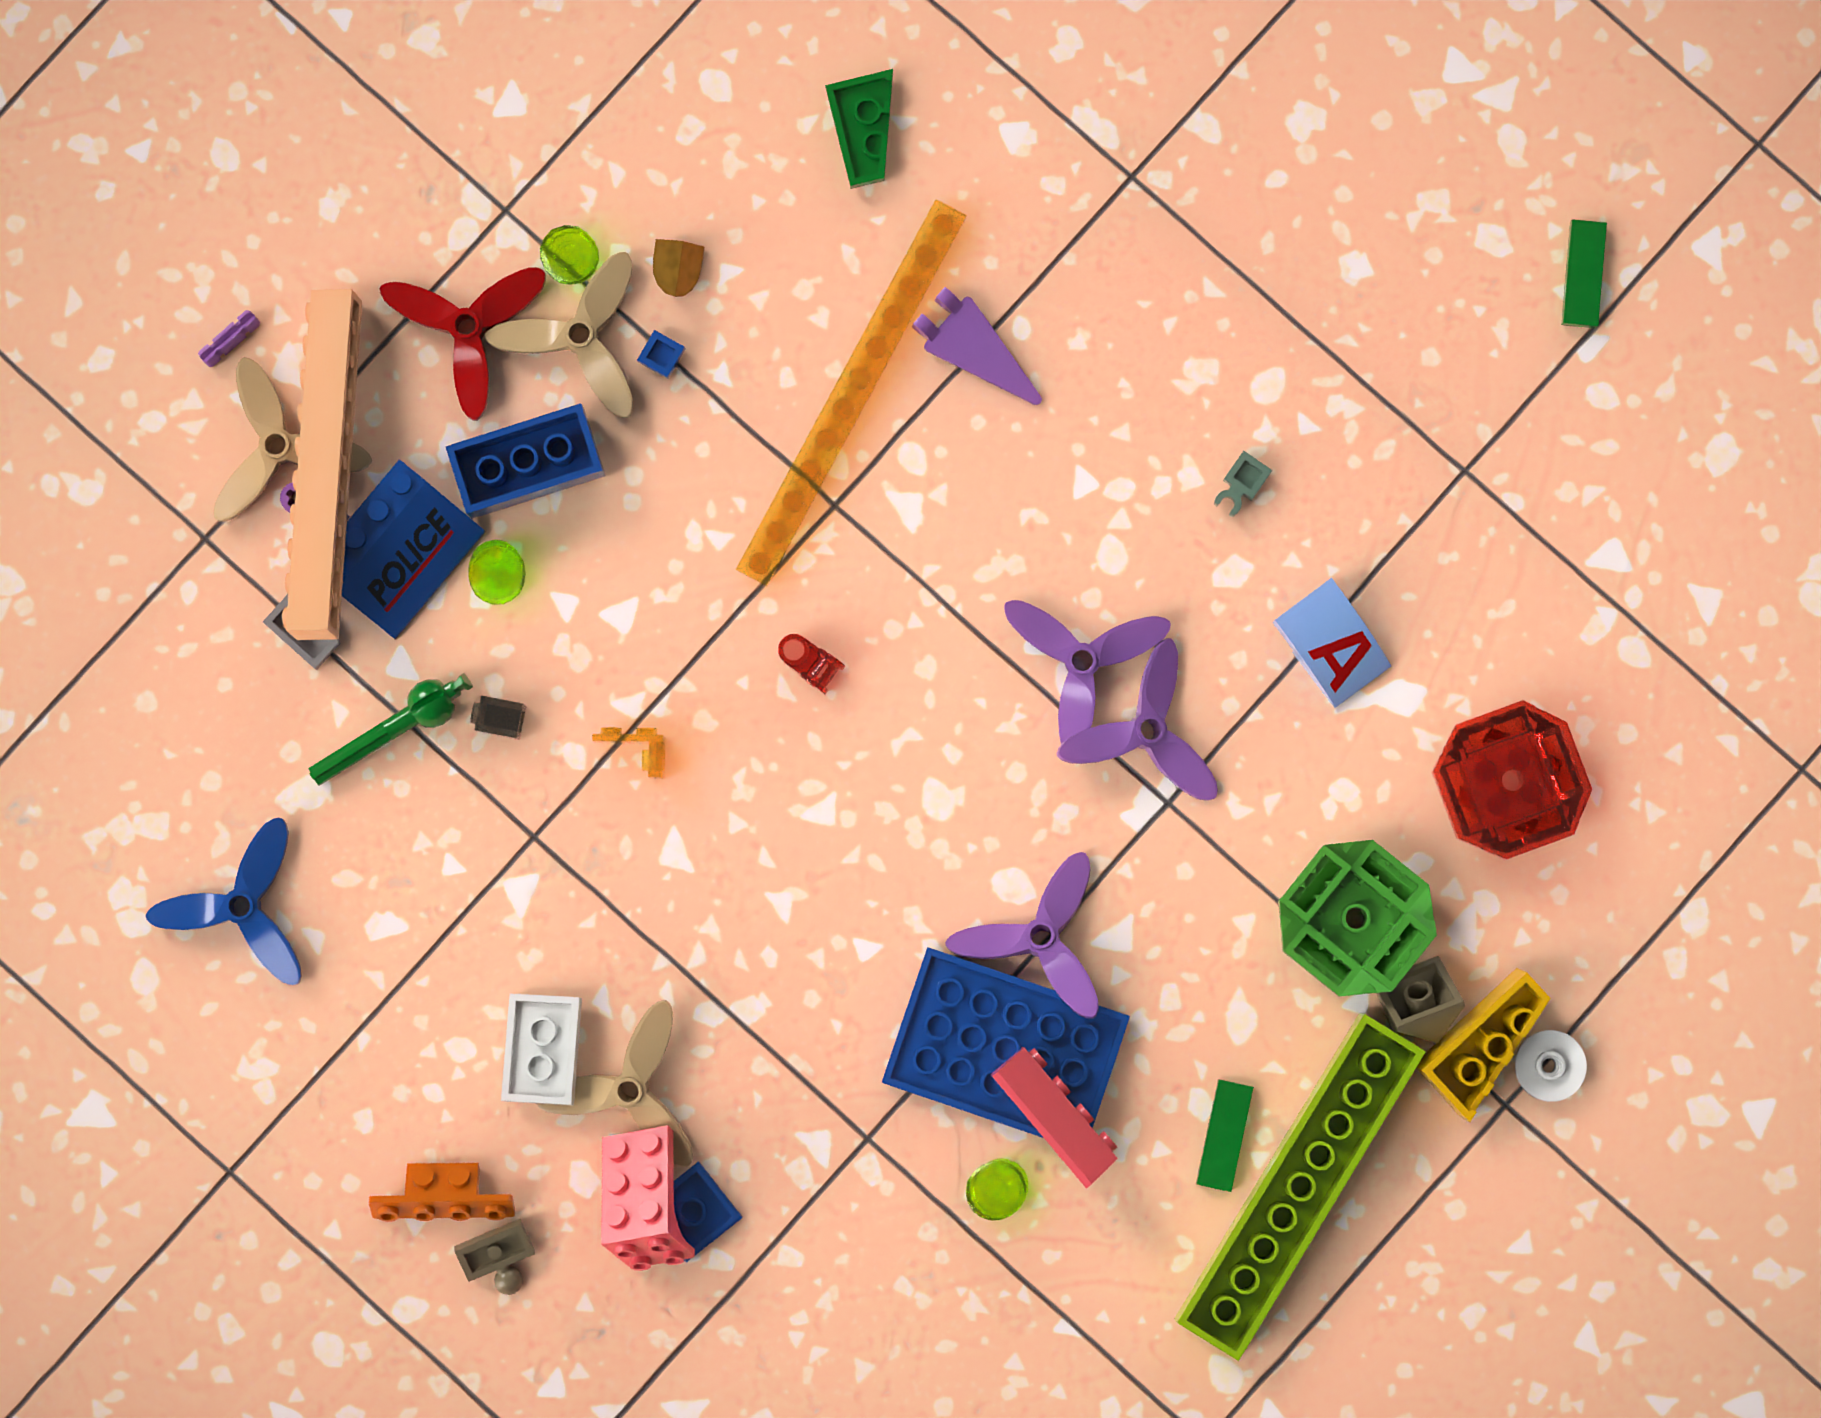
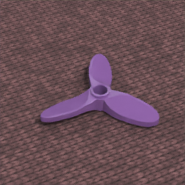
(1110, 648)
(1167, 751)
(1054, 913)

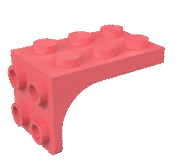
(639, 1200)

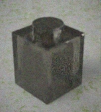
(498, 717)

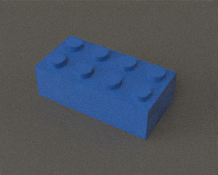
(525, 461)

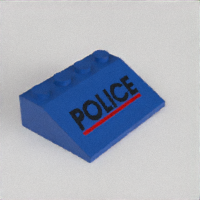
(402, 548)

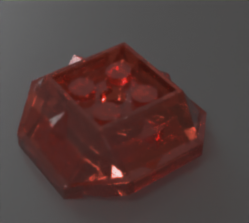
(1549, 772)

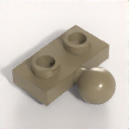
(496, 1252)

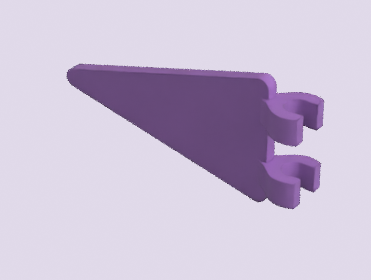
(974, 346)

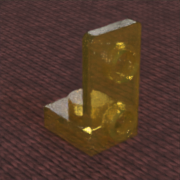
(652, 759)

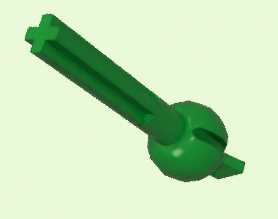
(428, 704)

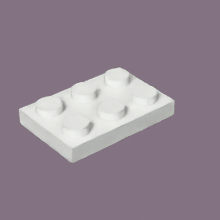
(541, 1049)

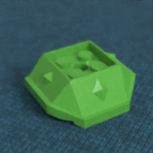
(1395, 922)

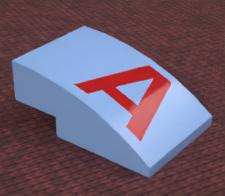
(1332, 643)

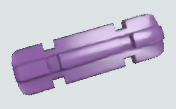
(229, 338)

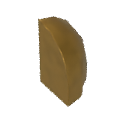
(677, 266)

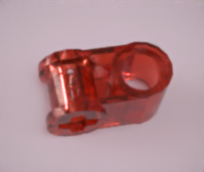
(811, 663)

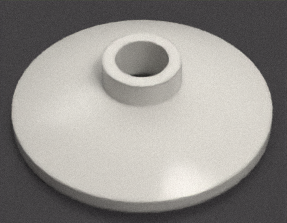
(1568, 1070)

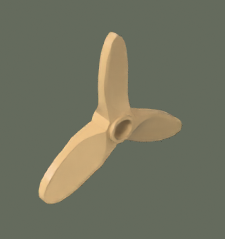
(594, 310)
(267, 419)
(641, 1059)

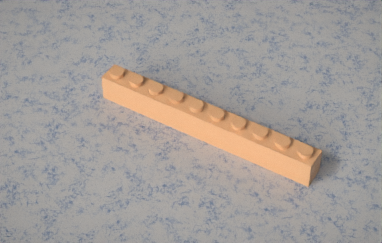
(323, 465)

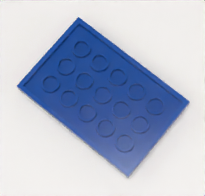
(975, 1018)

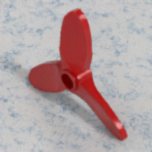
(492, 307)

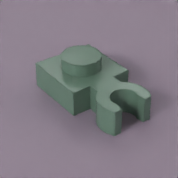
(1245, 479)

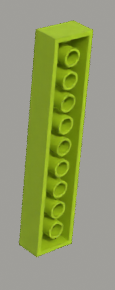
(1299, 1186)

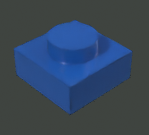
(661, 354)

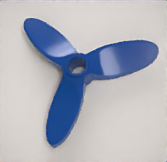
(252, 881)

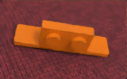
(442, 1192)

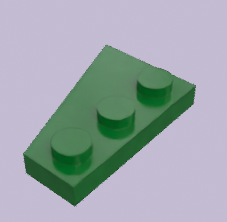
(862, 124)

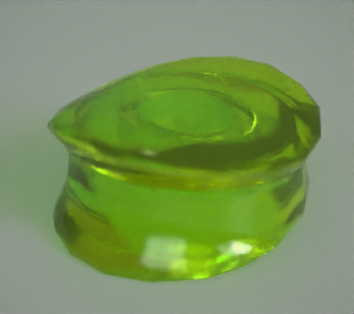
(569, 254)
(496, 572)
(997, 1189)

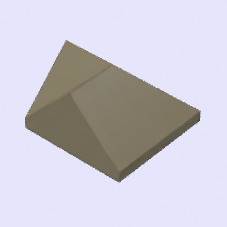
(1423, 1002)

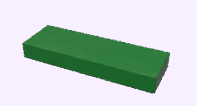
(1584, 273)
(1224, 1135)

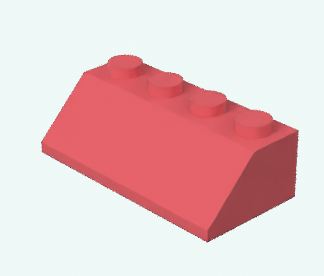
(1055, 1117)

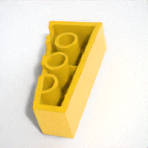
(1483, 1042)

